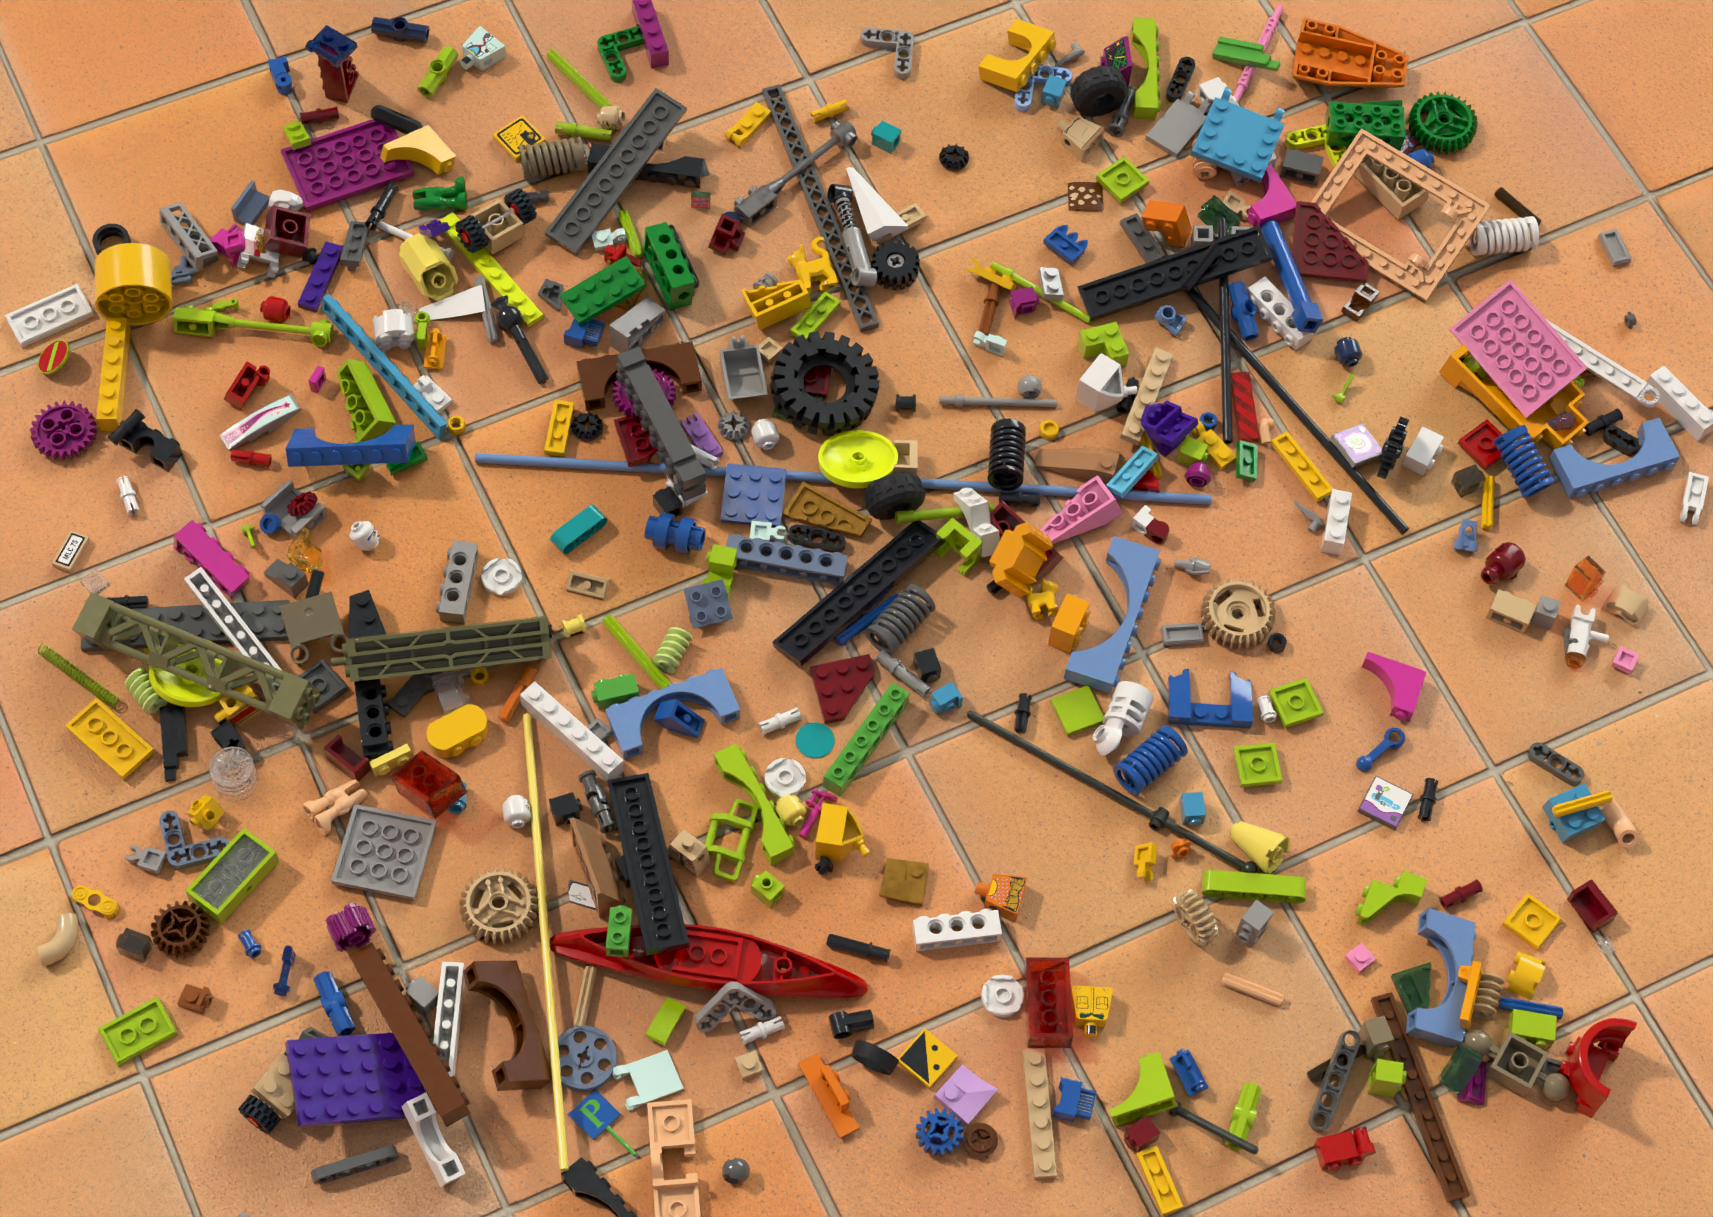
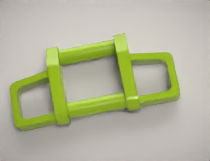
(721, 852)

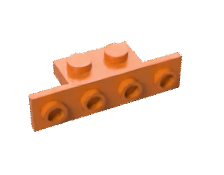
(829, 1094)

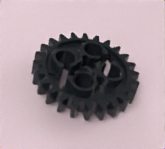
(1392, 447)

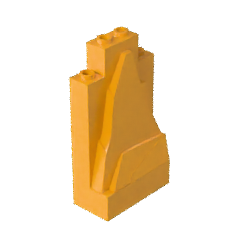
(1488, 392)

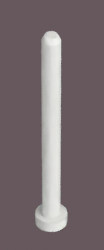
(404, 235)

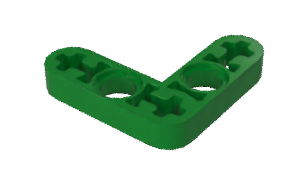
(612, 50)

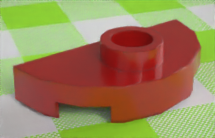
(1148, 483)

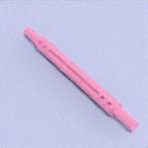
(1264, 39)

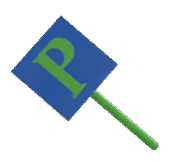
(595, 1115)

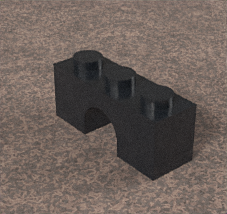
(164, 451)

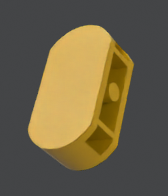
(457, 731)

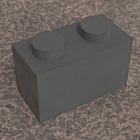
(1301, 166)

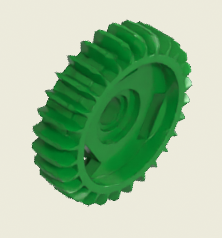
(1440, 135)

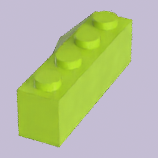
(364, 401)

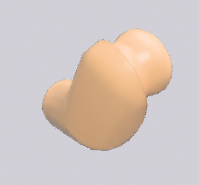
(1265, 425)

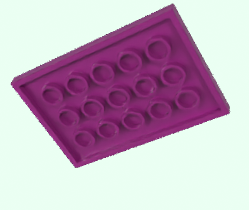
(344, 164)

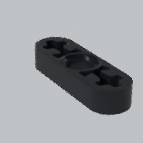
(1180, 73)
(800, 540)

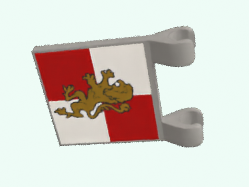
(254, 249)

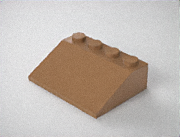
(596, 867)

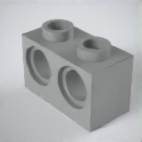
(1254, 923)

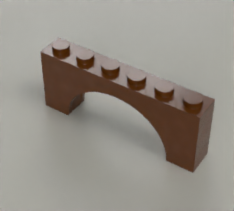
(675, 360)
(505, 986)

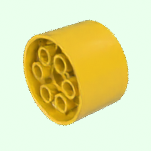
(133, 283)

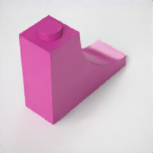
(1276, 203)
(1401, 682)

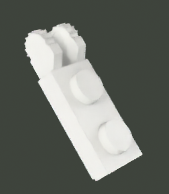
(1694, 496)

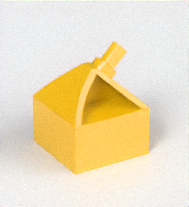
(838, 834)

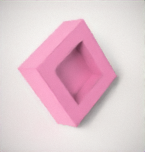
(1625, 660)
(1360, 958)

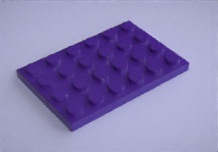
(350, 1079)

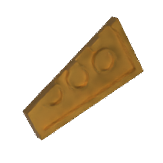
(822, 510)

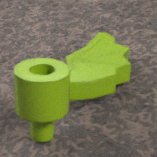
(221, 305)
(1340, 398)
(246, 530)

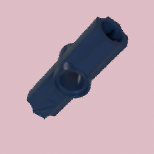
(400, 29)

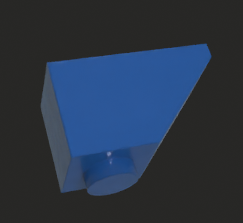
(679, 718)

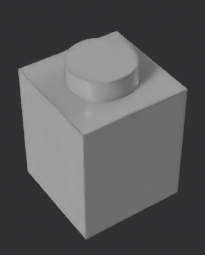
(1545, 612)
(422, 994)

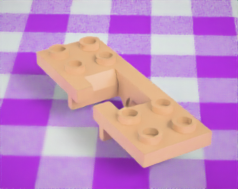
(672, 1128)

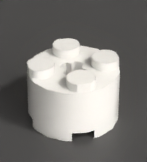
(393, 329)

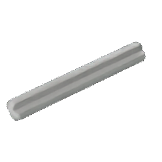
(487, 315)

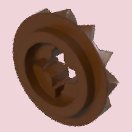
(984, 1131)

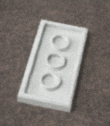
(49, 315)

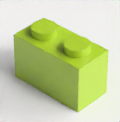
(1533, 1027)
(1386, 1078)

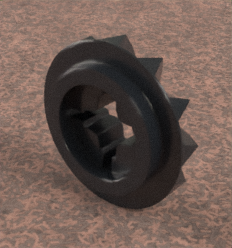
(946, 159)
(592, 431)

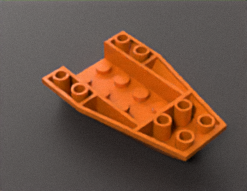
(1345, 58)

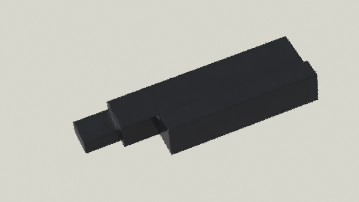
(173, 738)

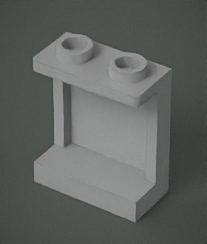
(278, 504)

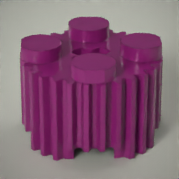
(350, 927)

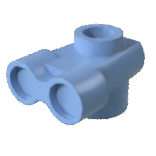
(1167, 317)
(1464, 540)

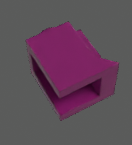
(1023, 301)

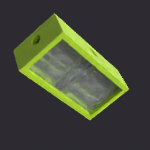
(232, 876)

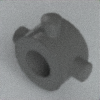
(1630, 320)

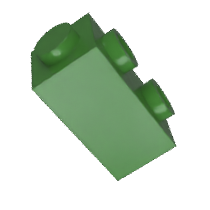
(614, 690)
(619, 931)

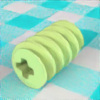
(671, 649)
(140, 687)

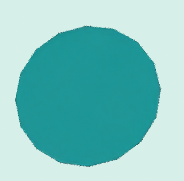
(815, 740)

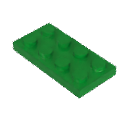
(603, 291)

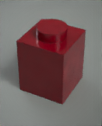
(1141, 1134)

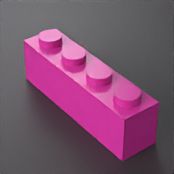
(214, 561)

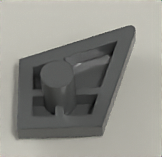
(550, 293)

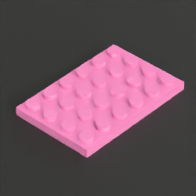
(1518, 348)

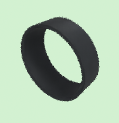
(874, 1057)

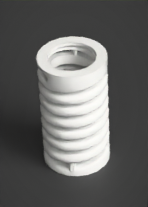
(1505, 236)

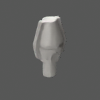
(1194, 566)

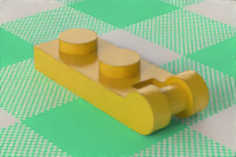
(748, 124)

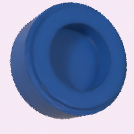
(270, 524)

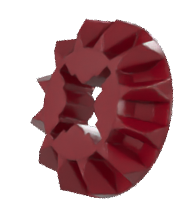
(302, 504)

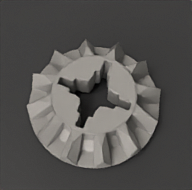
(726, 429)

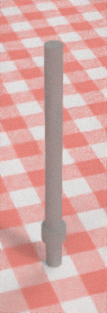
(959, 401)

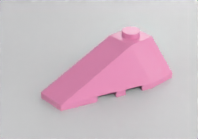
(1086, 511)

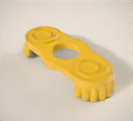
(107, 906)

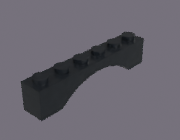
(683, 171)
(586, 1184)

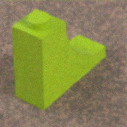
(1151, 1094)

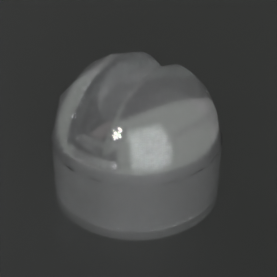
(1608, 945)

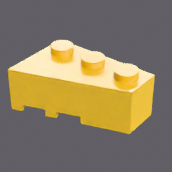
(776, 302)

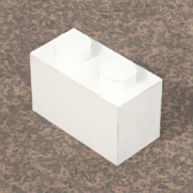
(1423, 451)

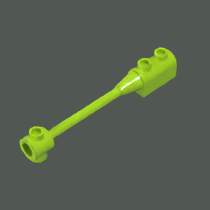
(206, 321)

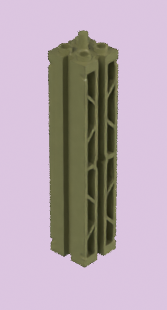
(445, 649)

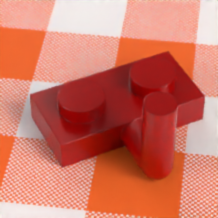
(618, 253)

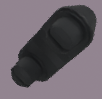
(394, 119)

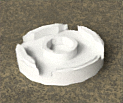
(501, 577)
(785, 777)
(1002, 996)

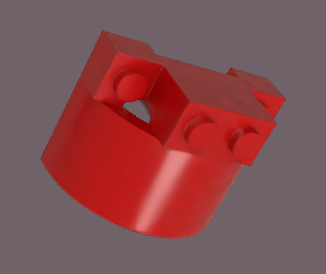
(1588, 1061)

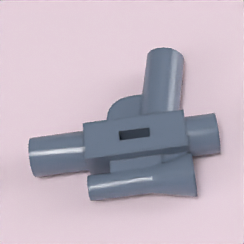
(182, 273)

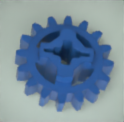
(945, 1126)

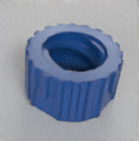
(1208, 416)

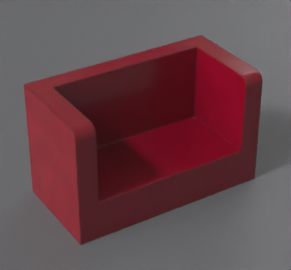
(346, 759)
(1592, 906)

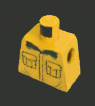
(1090, 1007)

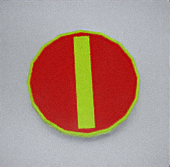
(53, 357)

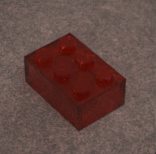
(428, 784)

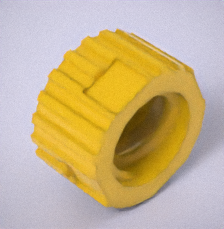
(456, 419)
(476, 670)

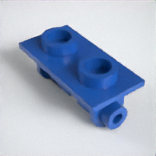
(1188, 1072)

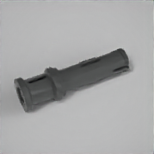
(1120, 117)

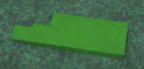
(1244, 53)

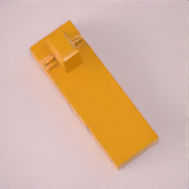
(1472, 976)

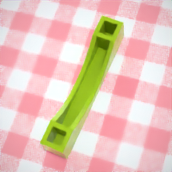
(1144, 40)
(734, 768)

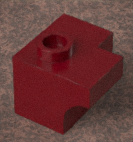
(726, 235)

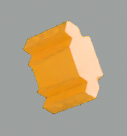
(1019, 558)

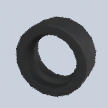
(107, 231)

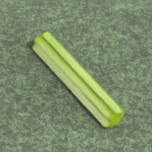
(630, 233)

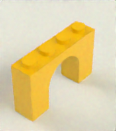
(1015, 73)

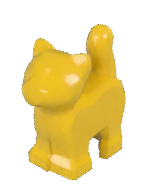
(1043, 600)

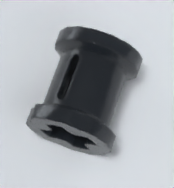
(906, 402)

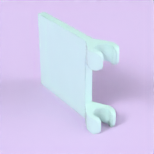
(652, 1077)

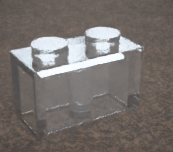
(449, 691)

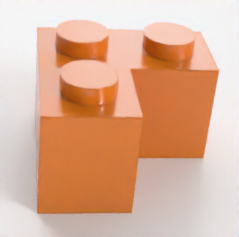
(1169, 219)

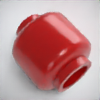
(275, 309)

